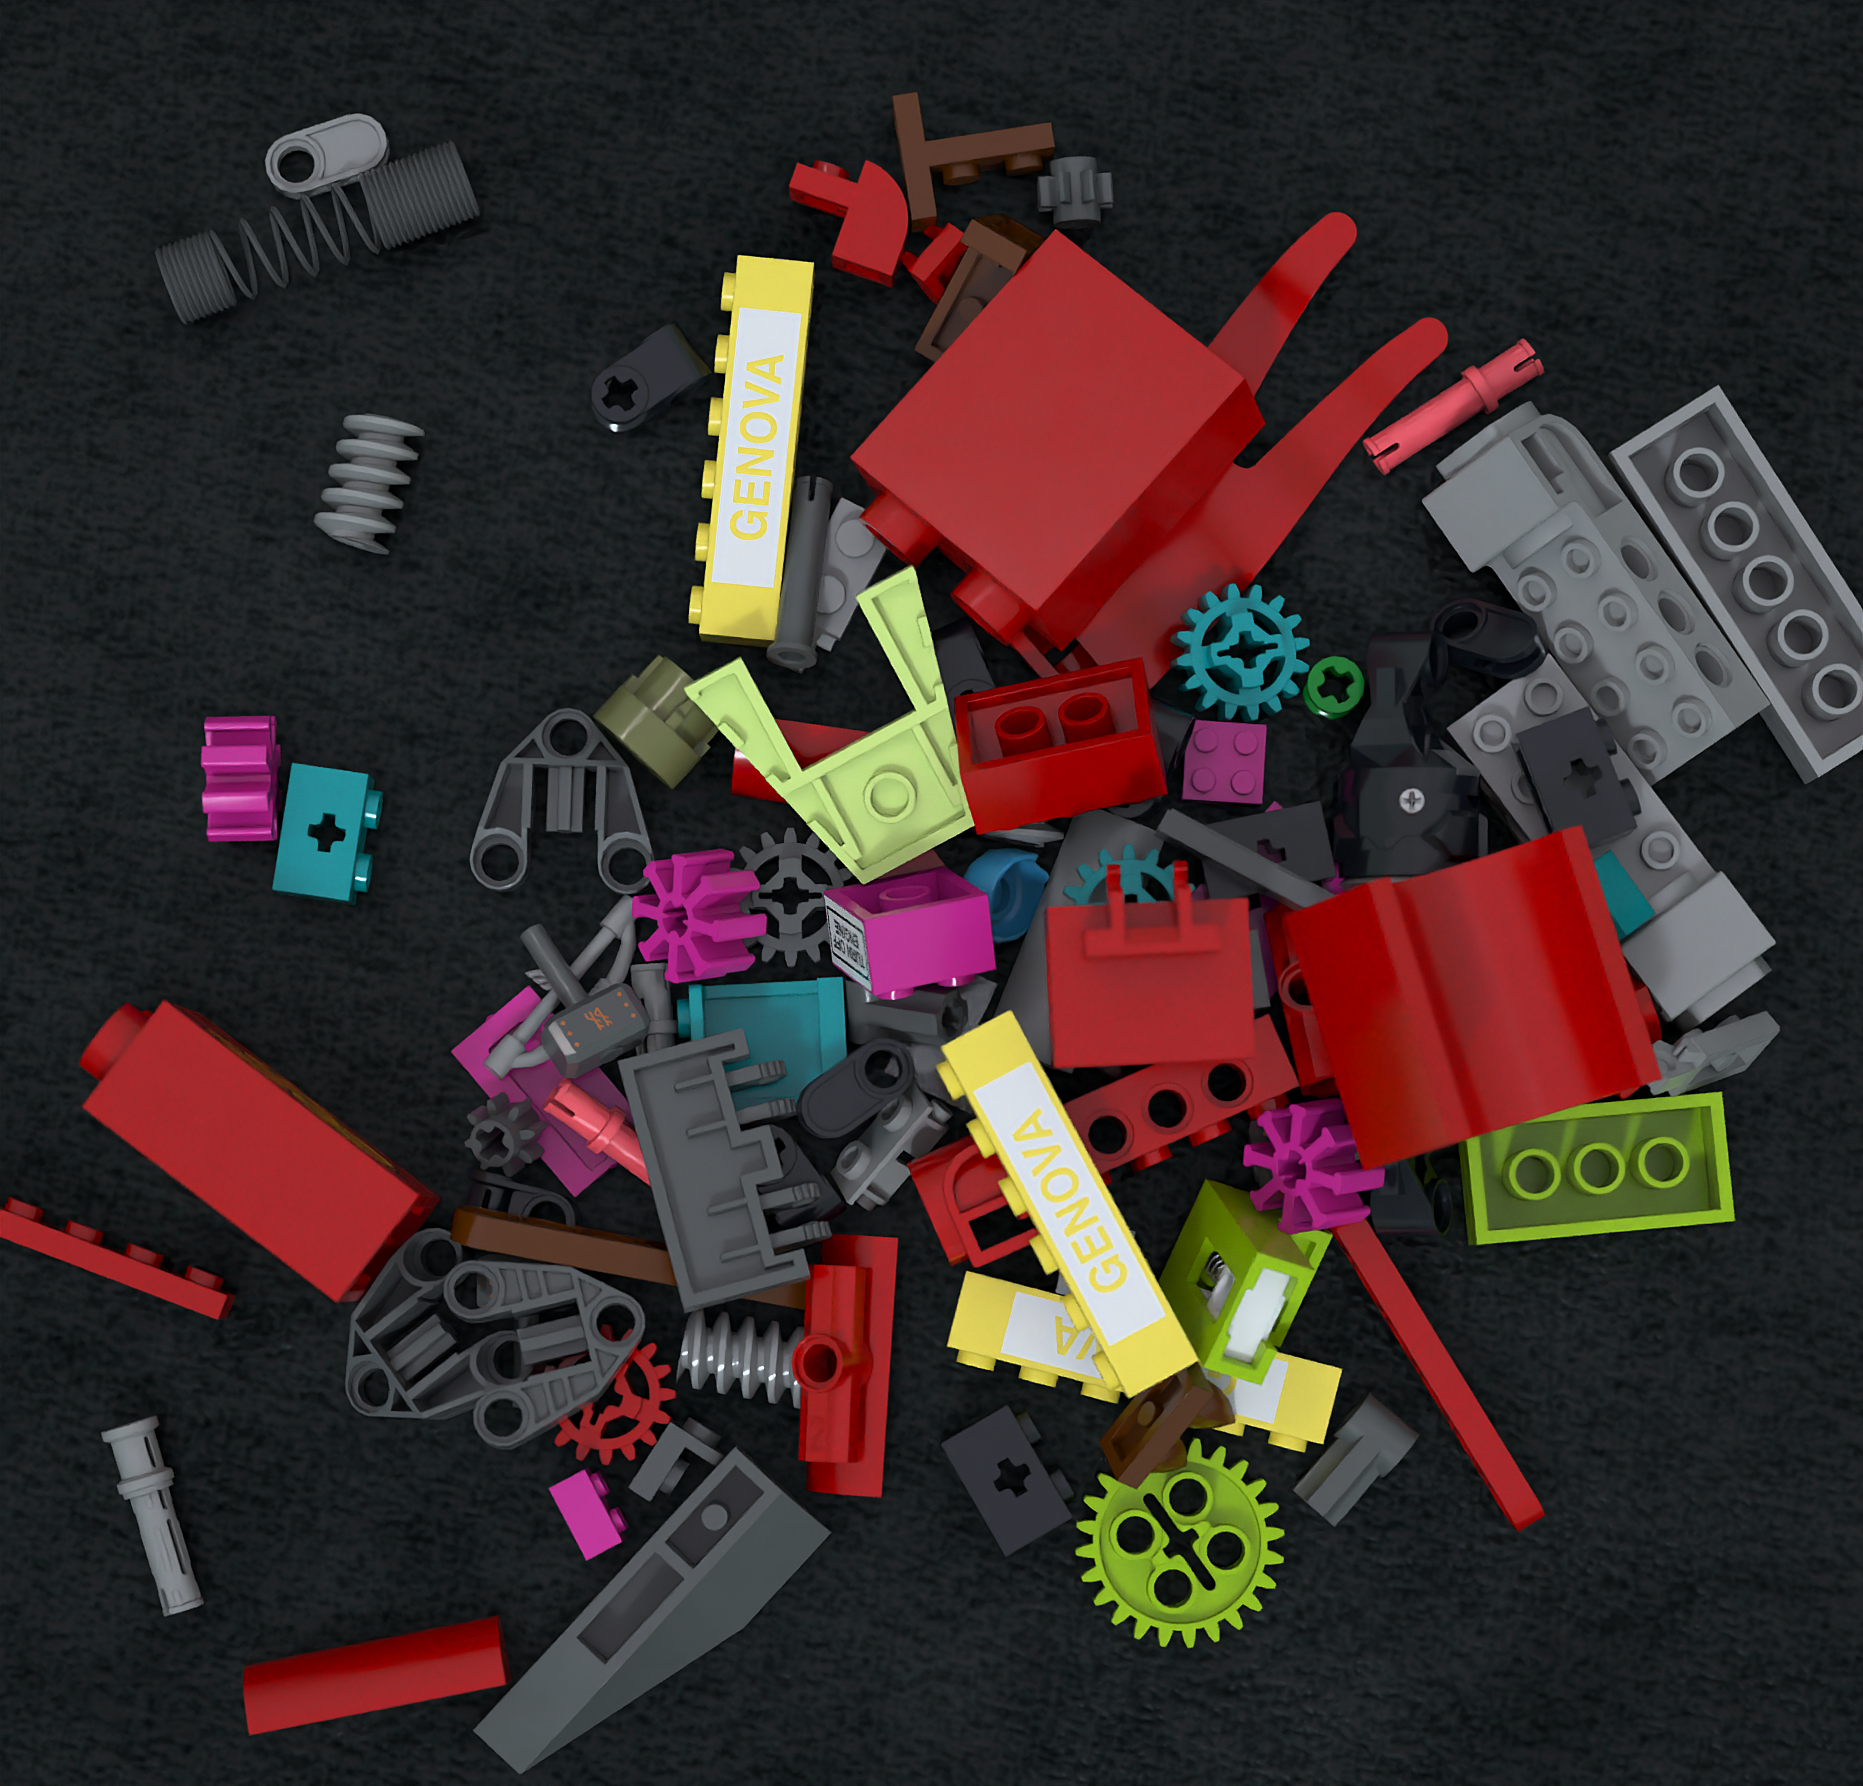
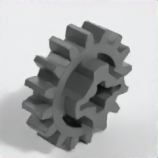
(791, 869)

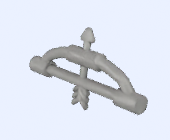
(617, 924)

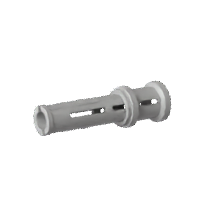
(147, 1486)

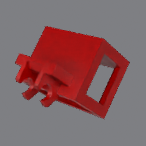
(1149, 979)

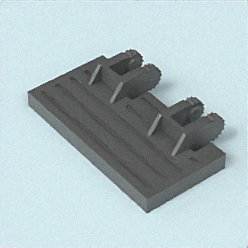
(710, 1170)

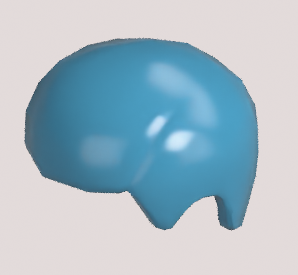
(1012, 887)

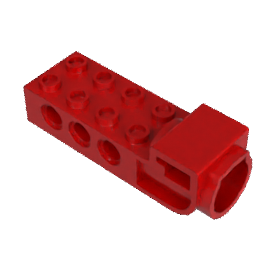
(963, 1184)

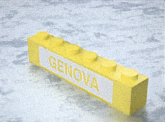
(755, 450)
(1067, 1204)
(1034, 1331)

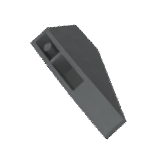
(663, 1610)

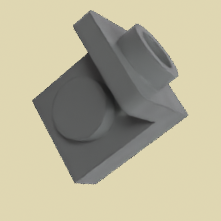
(666, 1467)

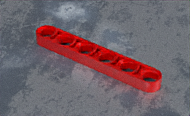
(1439, 1373)

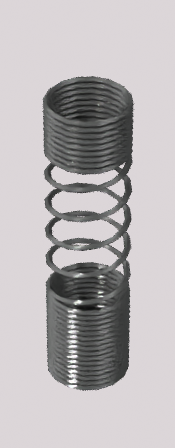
(402, 202)

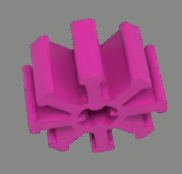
(241, 778)
(699, 915)
(1311, 1167)

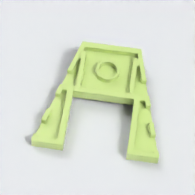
(885, 791)

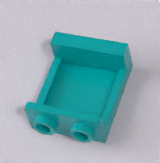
(780, 1022)

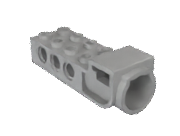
(1598, 586)
(1704, 935)

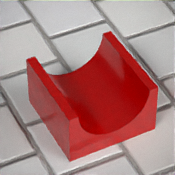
(1472, 997)

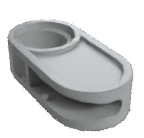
(339, 152)

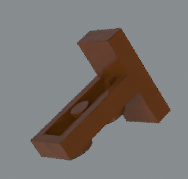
(960, 157)
(994, 255)

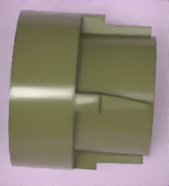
(658, 721)

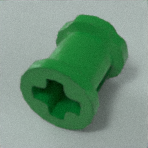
(1337, 669)

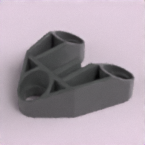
(512, 803)
(534, 1289)
(391, 1306)

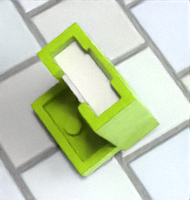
(1238, 1280)

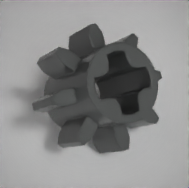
(1075, 192)
(506, 1134)

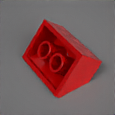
(1059, 746)

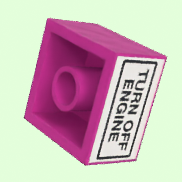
(910, 932)

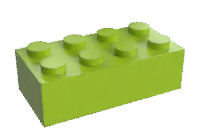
(1600, 1171)

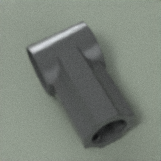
(927, 1016)
(1364, 1447)

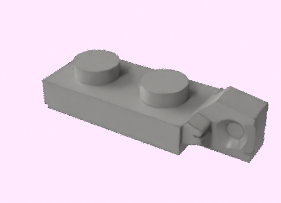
(848, 568)
(1712, 1055)

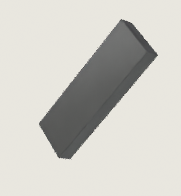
(1239, 862)

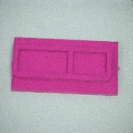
(563, 1147)

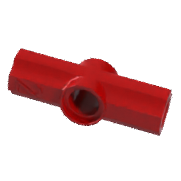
(1306, 1041)
(832, 1403)

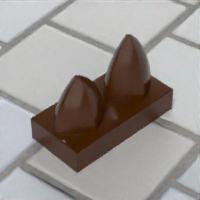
(1150, 1427)

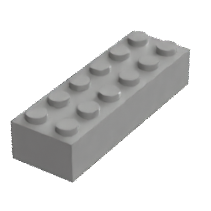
(1755, 573)

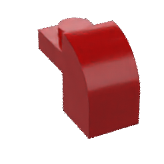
(874, 216)

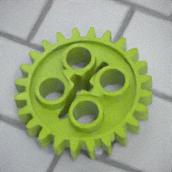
(1131, 1576)

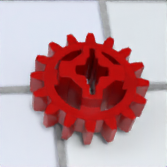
(633, 1406)

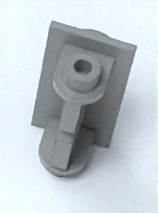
(870, 1166)

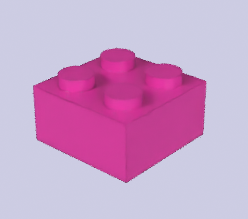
(1224, 764)
(589, 1512)

